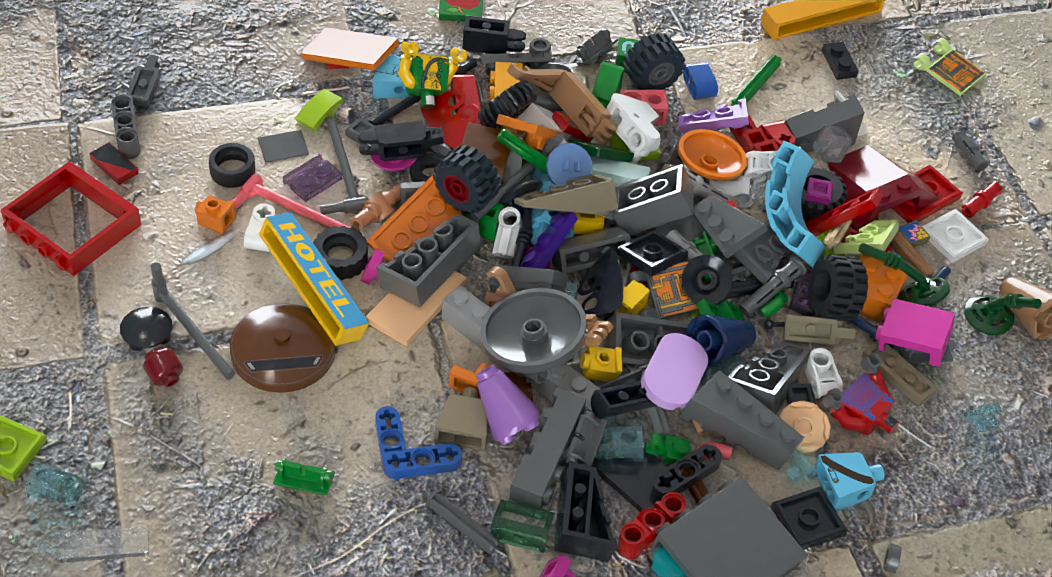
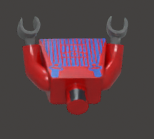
(865, 402)

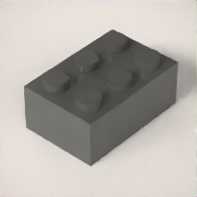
(654, 200)

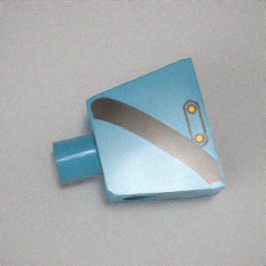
(847, 478)

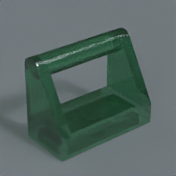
(520, 533)

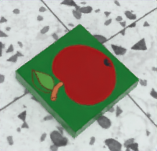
(458, 9)

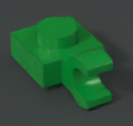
(669, 447)

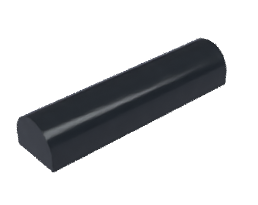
(620, 400)

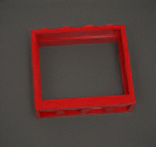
(49, 188)

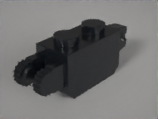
(400, 140)

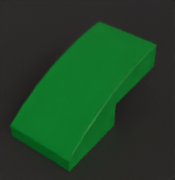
(725, 309)

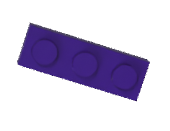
(550, 240)

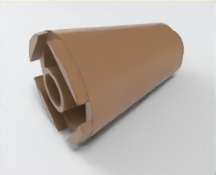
(1036, 321)

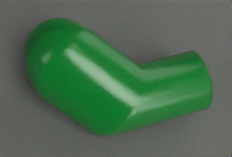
(774, 305)

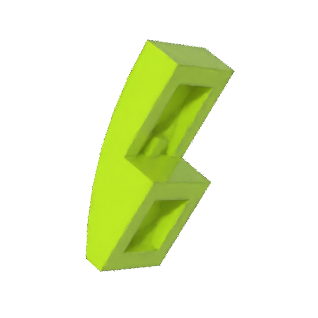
(318, 108)

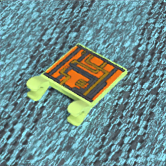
(951, 68)

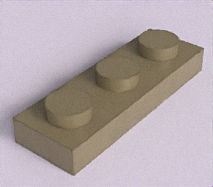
(903, 375)

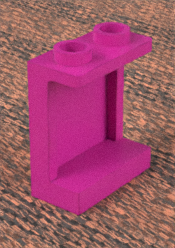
(916, 328)

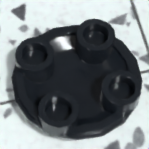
(146, 328)

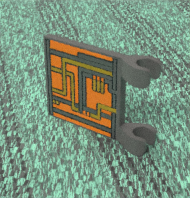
(666, 292)

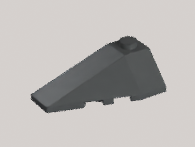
(639, 336)

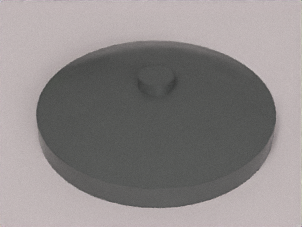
(534, 330)

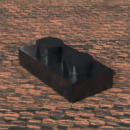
(840, 60)

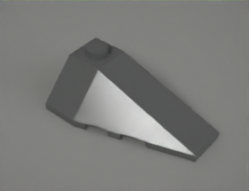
(772, 375)

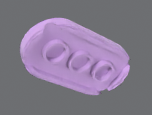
(674, 371)

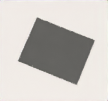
(283, 146)

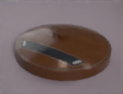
(281, 348)

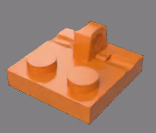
(535, 134)

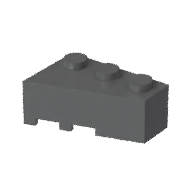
(809, 124)

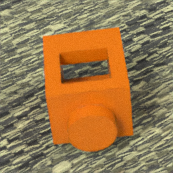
(215, 213)

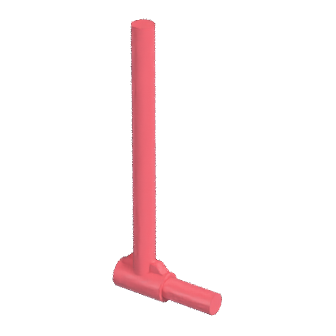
(254, 187)

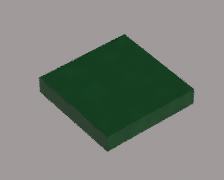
(604, 152)

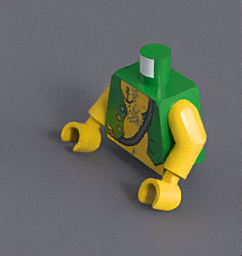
(426, 73)

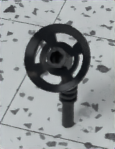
(525, 234)

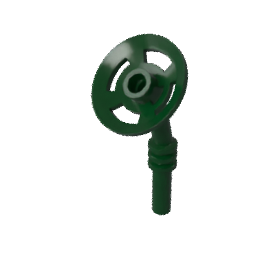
(920, 288)
(992, 313)

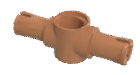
(376, 208)

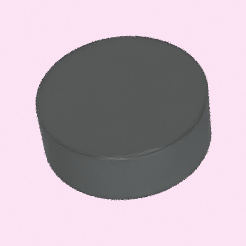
(539, 46)
(892, 558)

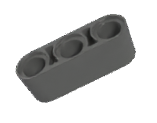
(125, 126)

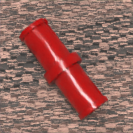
(981, 199)

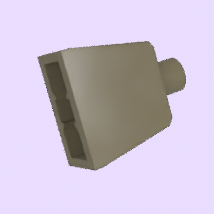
(463, 421)

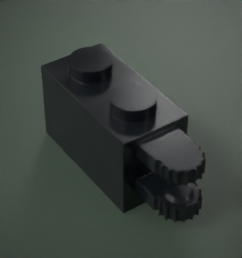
(491, 36)

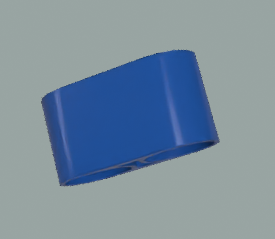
(700, 80)

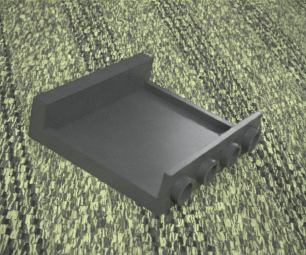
(730, 537)

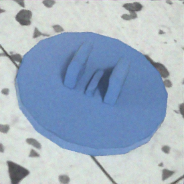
(568, 162)

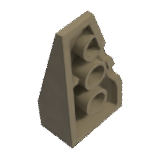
(581, 194)

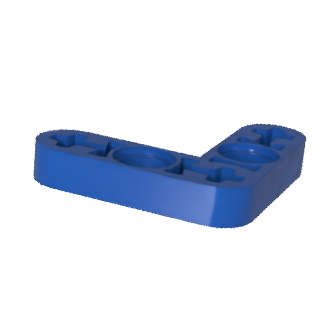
(401, 454)

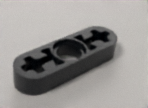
(691, 461)

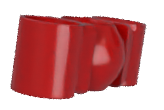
(642, 532)

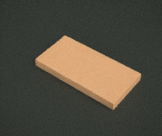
(405, 320)

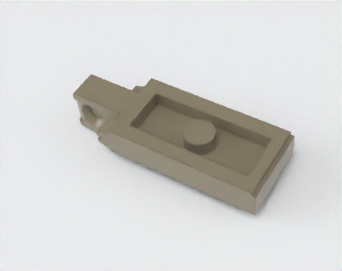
(815, 329)

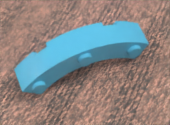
(784, 202)

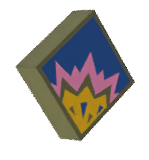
(914, 233)

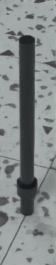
(411, 100)

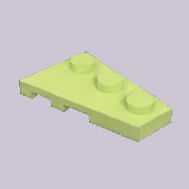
(876, 234)

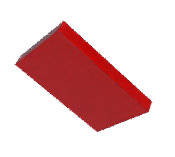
(941, 186)

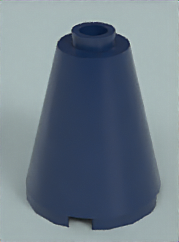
(721, 336)

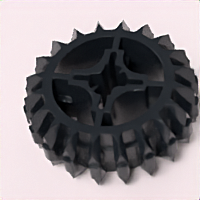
(509, 103)

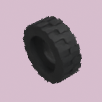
(345, 237)

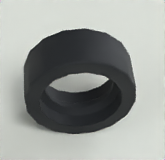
(228, 152)

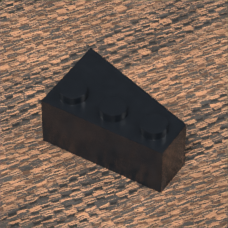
(581, 516)

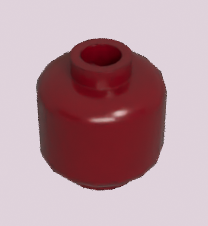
(163, 366)

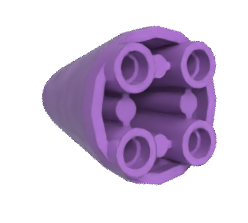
(505, 405)

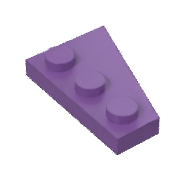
(722, 117)

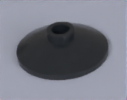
(719, 276)

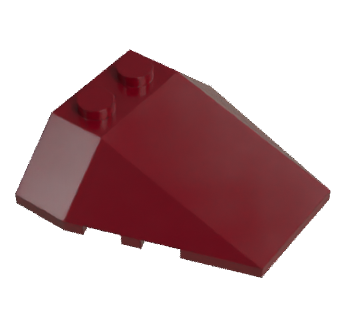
(869, 169)

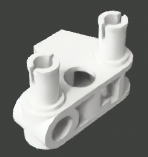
(635, 125)

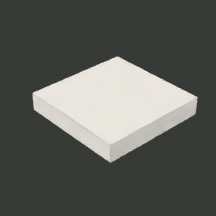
(954, 235)

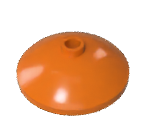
(712, 155)

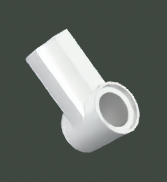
(735, 189)
(507, 234)

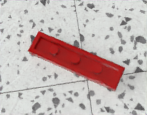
(845, 212)

